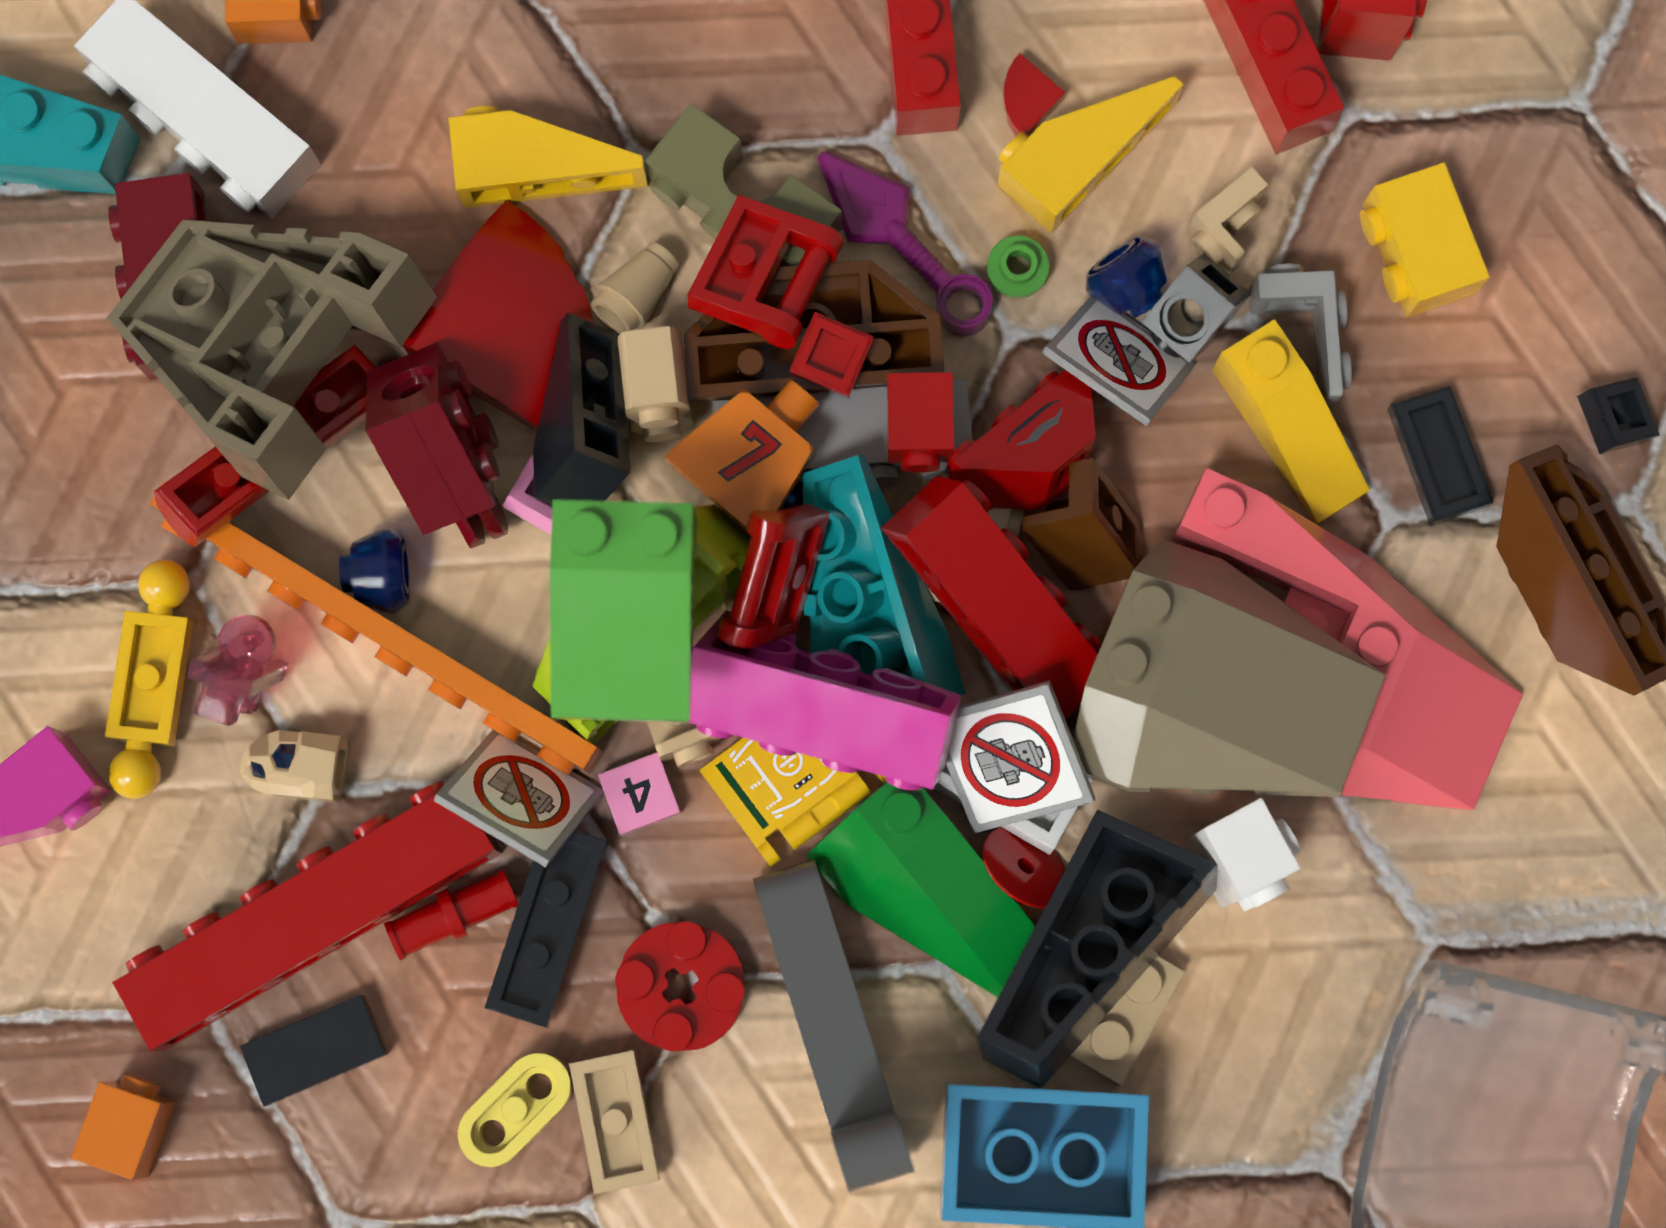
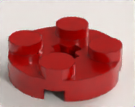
(643, 980)

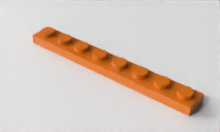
(401, 649)

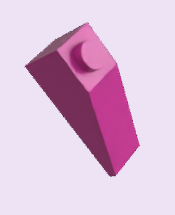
(47, 788)

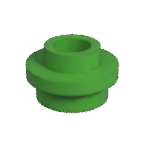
(1012, 284)

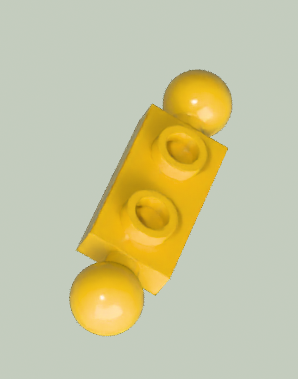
(149, 679)

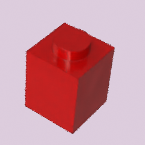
(920, 420)

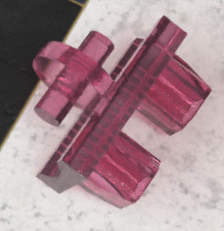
(237, 670)

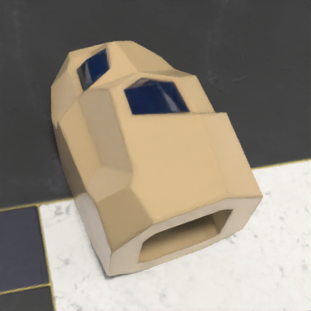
(297, 765)

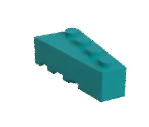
(61, 141)

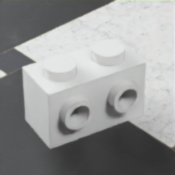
(1250, 855)

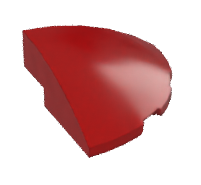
(504, 312)

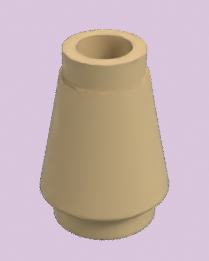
(633, 290)

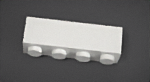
(197, 106)

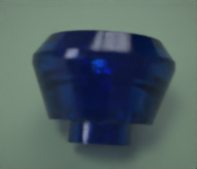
(1129, 277)
(377, 571)

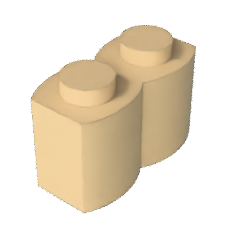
(655, 383)

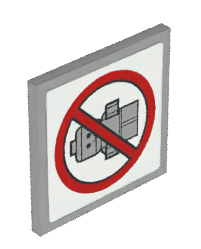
(1117, 360)
(1015, 759)
(519, 797)

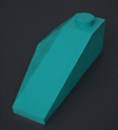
(865, 590)

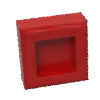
(831, 355)

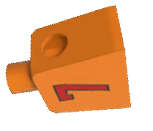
(748, 452)

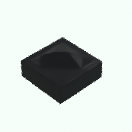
(1618, 415)

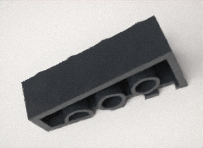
(1094, 940)

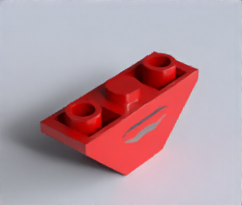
(1030, 446)

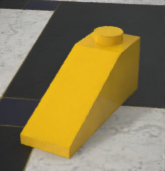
(1077, 151)
(526, 159)
(1291, 420)

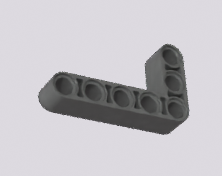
(833, 1027)

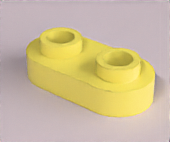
(515, 1108)

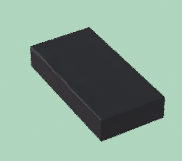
(1440, 455)
(313, 1050)

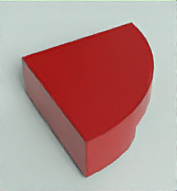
(1028, 96)

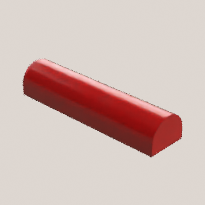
(214, 493)

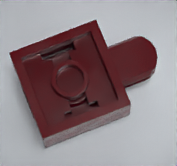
(435, 444)

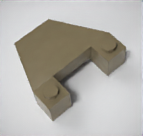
(248, 322)

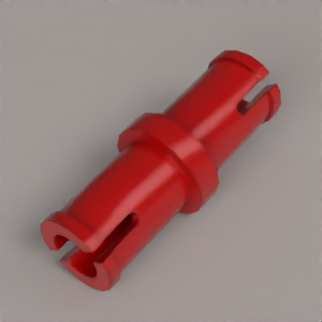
(451, 914)

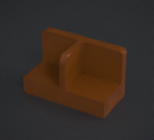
(1091, 534)

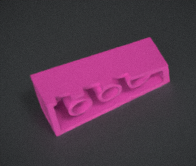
(823, 708)

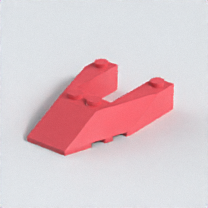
(1440, 700)

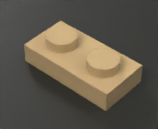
(1126, 1028)
(614, 1122)

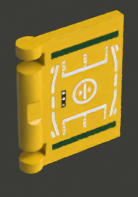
(781, 793)

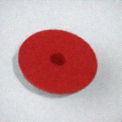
(1021, 868)

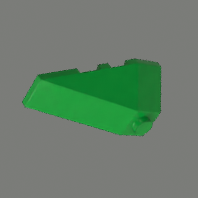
(924, 883)

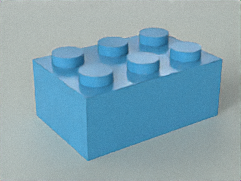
(1044, 1157)

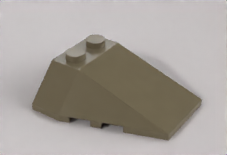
(1220, 688)

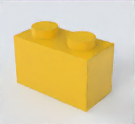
(1423, 240)

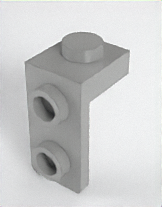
(1290, 290)

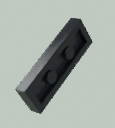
(546, 931)

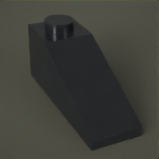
(583, 418)

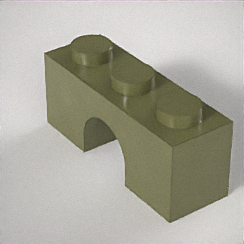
(693, 170)

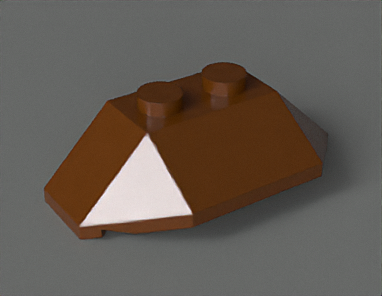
(857, 293)
(1581, 573)

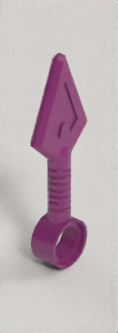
(878, 214)

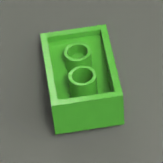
(622, 610)

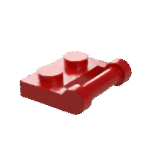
(746, 262)
(775, 575)

